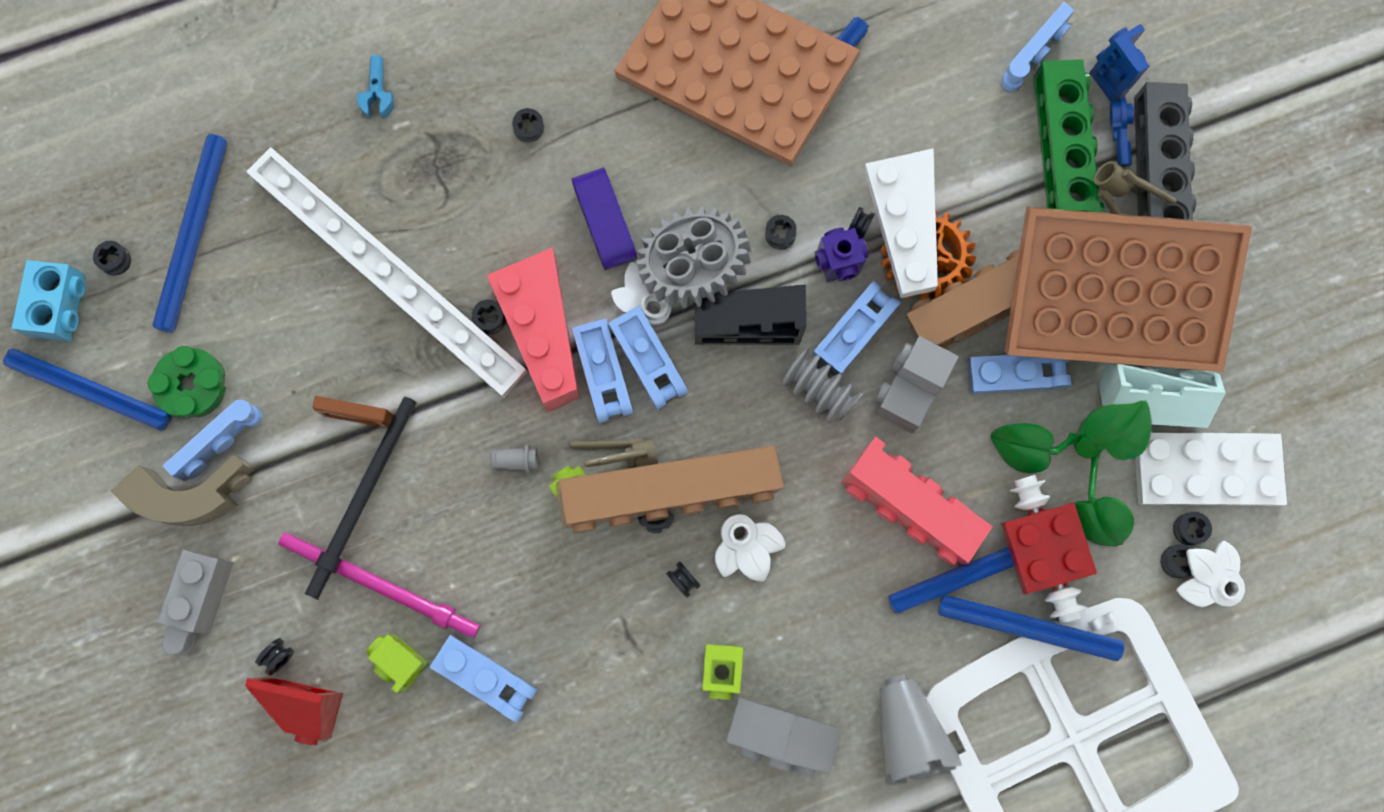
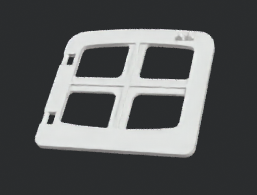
(1075, 738)

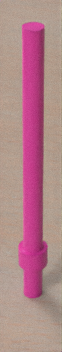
(442, 615)

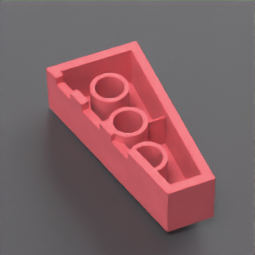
(537, 318)
(915, 504)

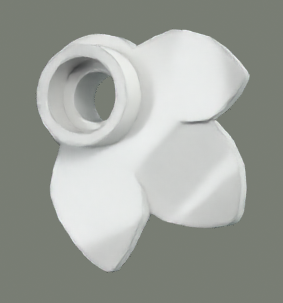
(636, 294)
(751, 551)
(1211, 574)

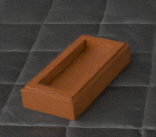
(352, 412)

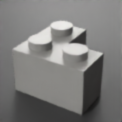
(919, 377)
(783, 738)

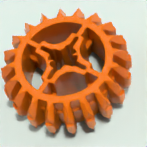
(956, 267)

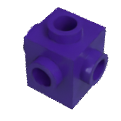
(836, 264)

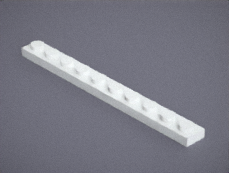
(387, 272)

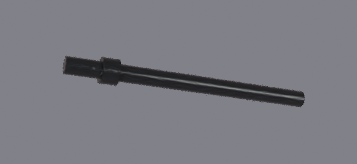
(329, 561)

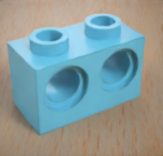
(38, 301)

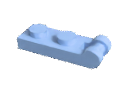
(1037, 48)
(856, 328)
(647, 356)
(601, 369)
(1015, 374)
(213, 440)
(482, 677)

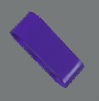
(604, 218)

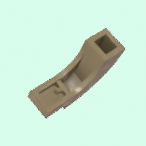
(153, 499)

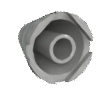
(912, 734)

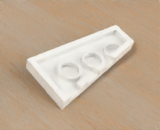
(906, 214)

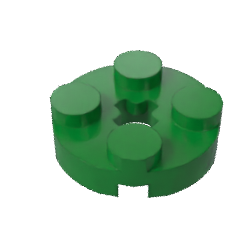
(167, 381)

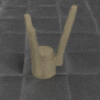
(1117, 182)
(636, 453)

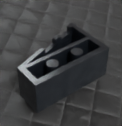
(753, 317)

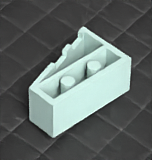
(1172, 394)

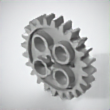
(693, 257)

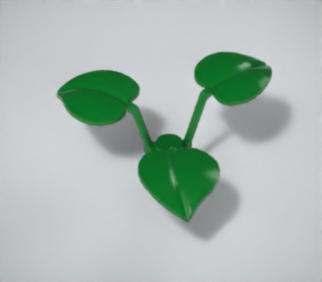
(1117, 428)

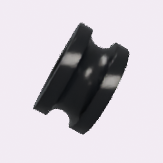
(531, 114)
(861, 222)
(775, 242)
(112, 268)
(489, 327)
(1203, 531)
(1167, 561)
(683, 579)
(274, 656)

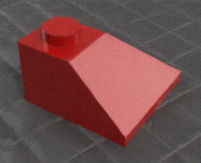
(297, 707)

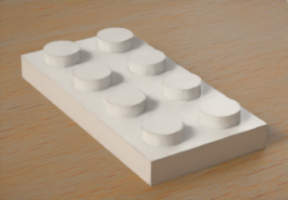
(1211, 470)

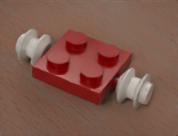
(1048, 549)

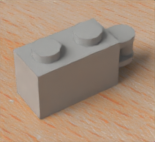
(192, 600)

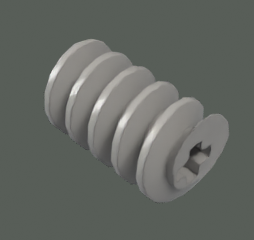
(820, 387)

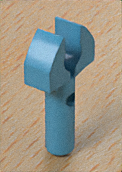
(376, 90)

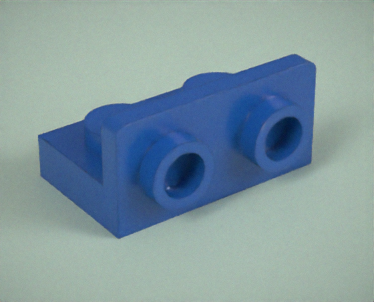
(1120, 64)

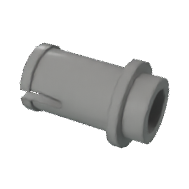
(515, 459)

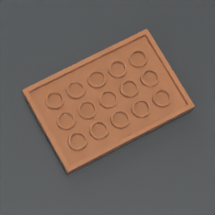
(740, 70)
(1126, 289)

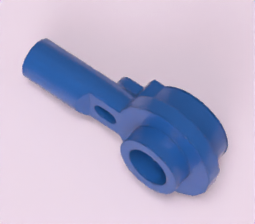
(1120, 116)

